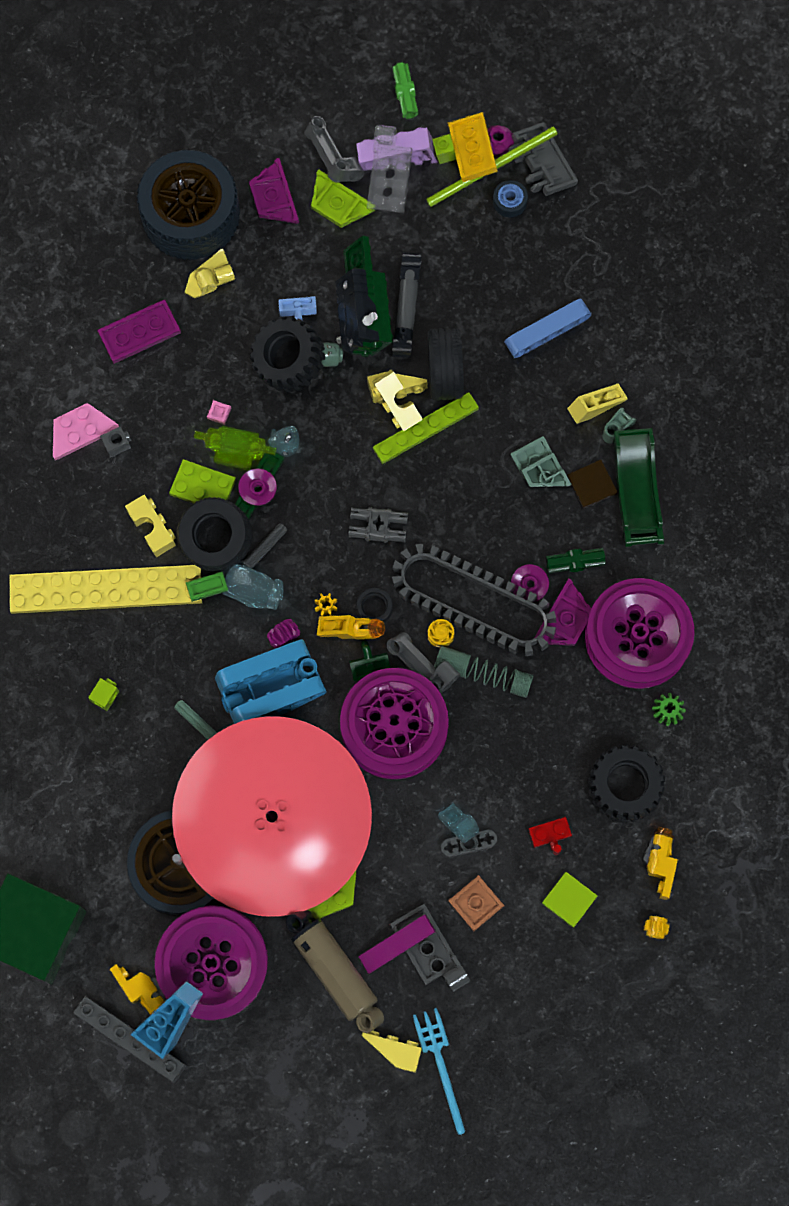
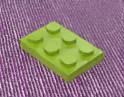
(199, 482)

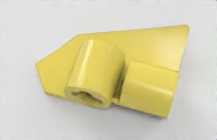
(209, 275)

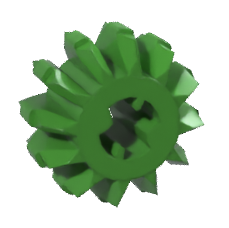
(660, 710)

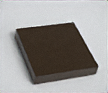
(592, 484)

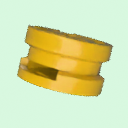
(440, 633)

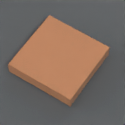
(476, 903)

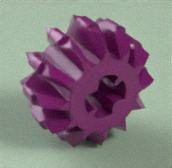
(283, 633)

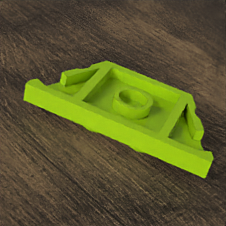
(337, 201)
(340, 900)

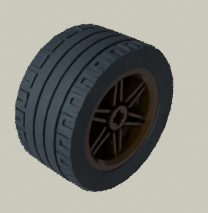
(159, 192)

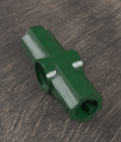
(575, 560)

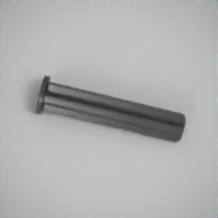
(264, 546)

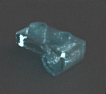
(460, 824)

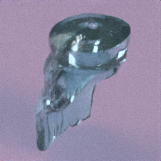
(253, 588)

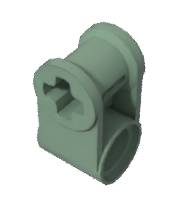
(619, 422)

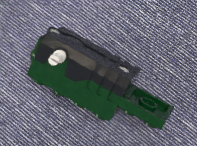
(362, 303)

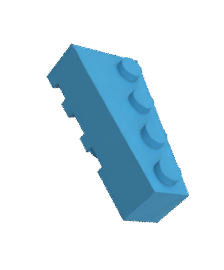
(165, 1025)

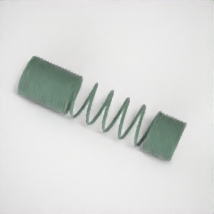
(460, 662)

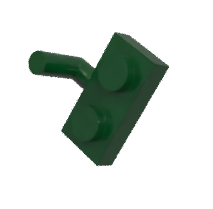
(368, 664)

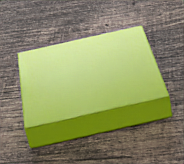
(569, 899)

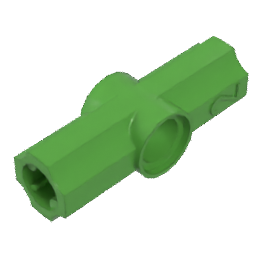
(405, 90)

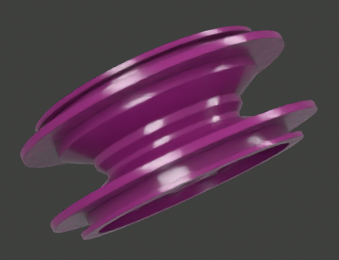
(650, 602)
(386, 757)
(246, 950)

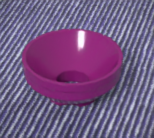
(500, 147)

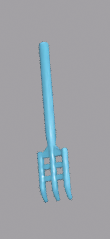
(435, 1048)

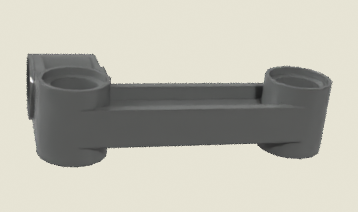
(338, 168)
(441, 677)

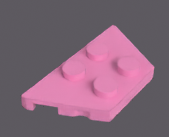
(79, 429)

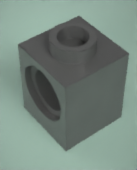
(115, 449)

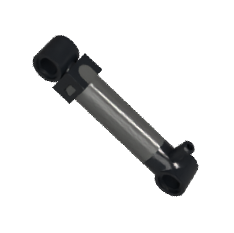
(406, 305)

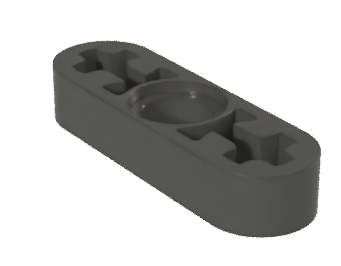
(453, 841)

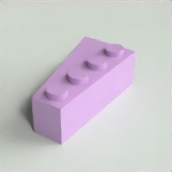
(419, 140)

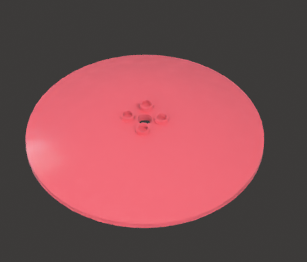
(281, 863)

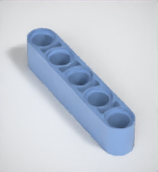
(547, 328)

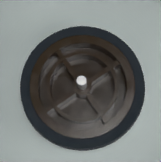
(159, 871)

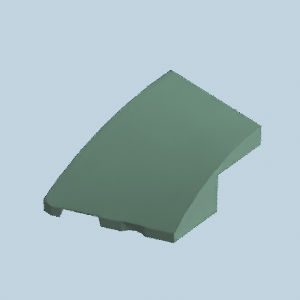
(539, 465)

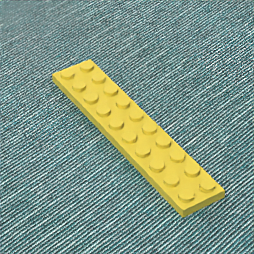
(102, 589)

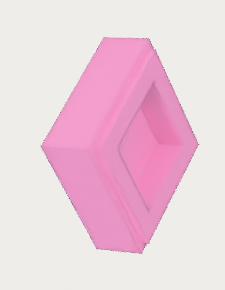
(219, 412)

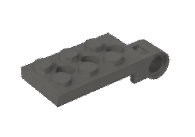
(452, 969)

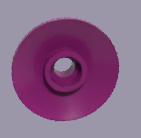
(257, 478)
(534, 573)

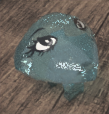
(285, 440)

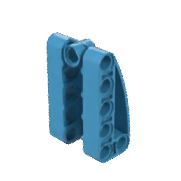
(270, 683)

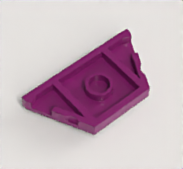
(273, 195)
(570, 614)

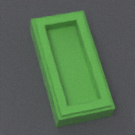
(206, 586)

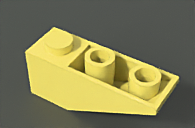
(409, 384)
(399, 1054)

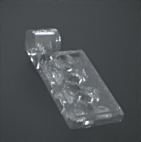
(388, 157)

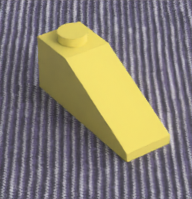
(596, 402)

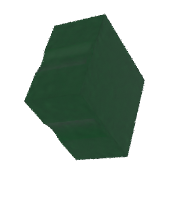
(35, 928)

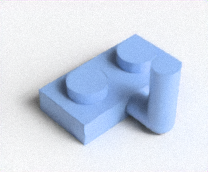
(297, 307)

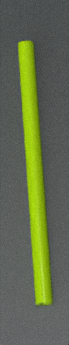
(504, 159)

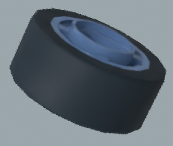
(510, 189)

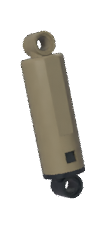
(335, 970)

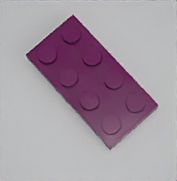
(139, 331)

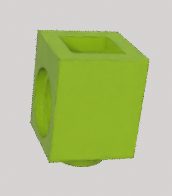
(444, 149)
(104, 693)

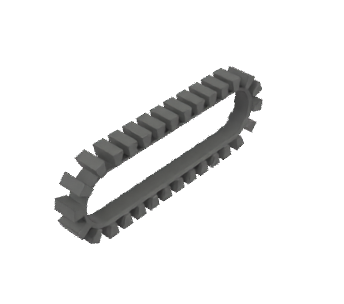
(459, 620)

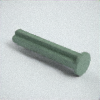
(195, 720)

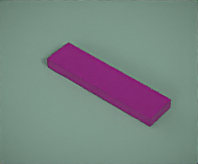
(397, 944)

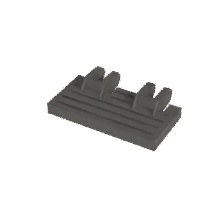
(548, 159)

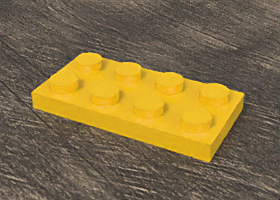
(472, 147)

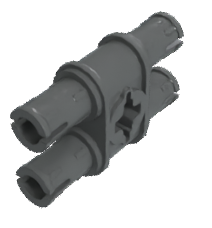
(384, 533)

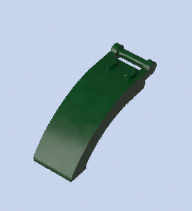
(638, 486)

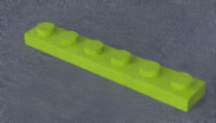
(425, 428)

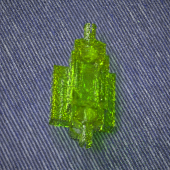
(235, 446)

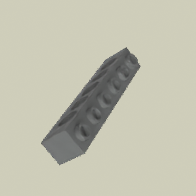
(121, 1034)

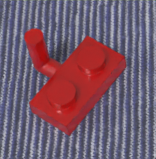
(550, 833)

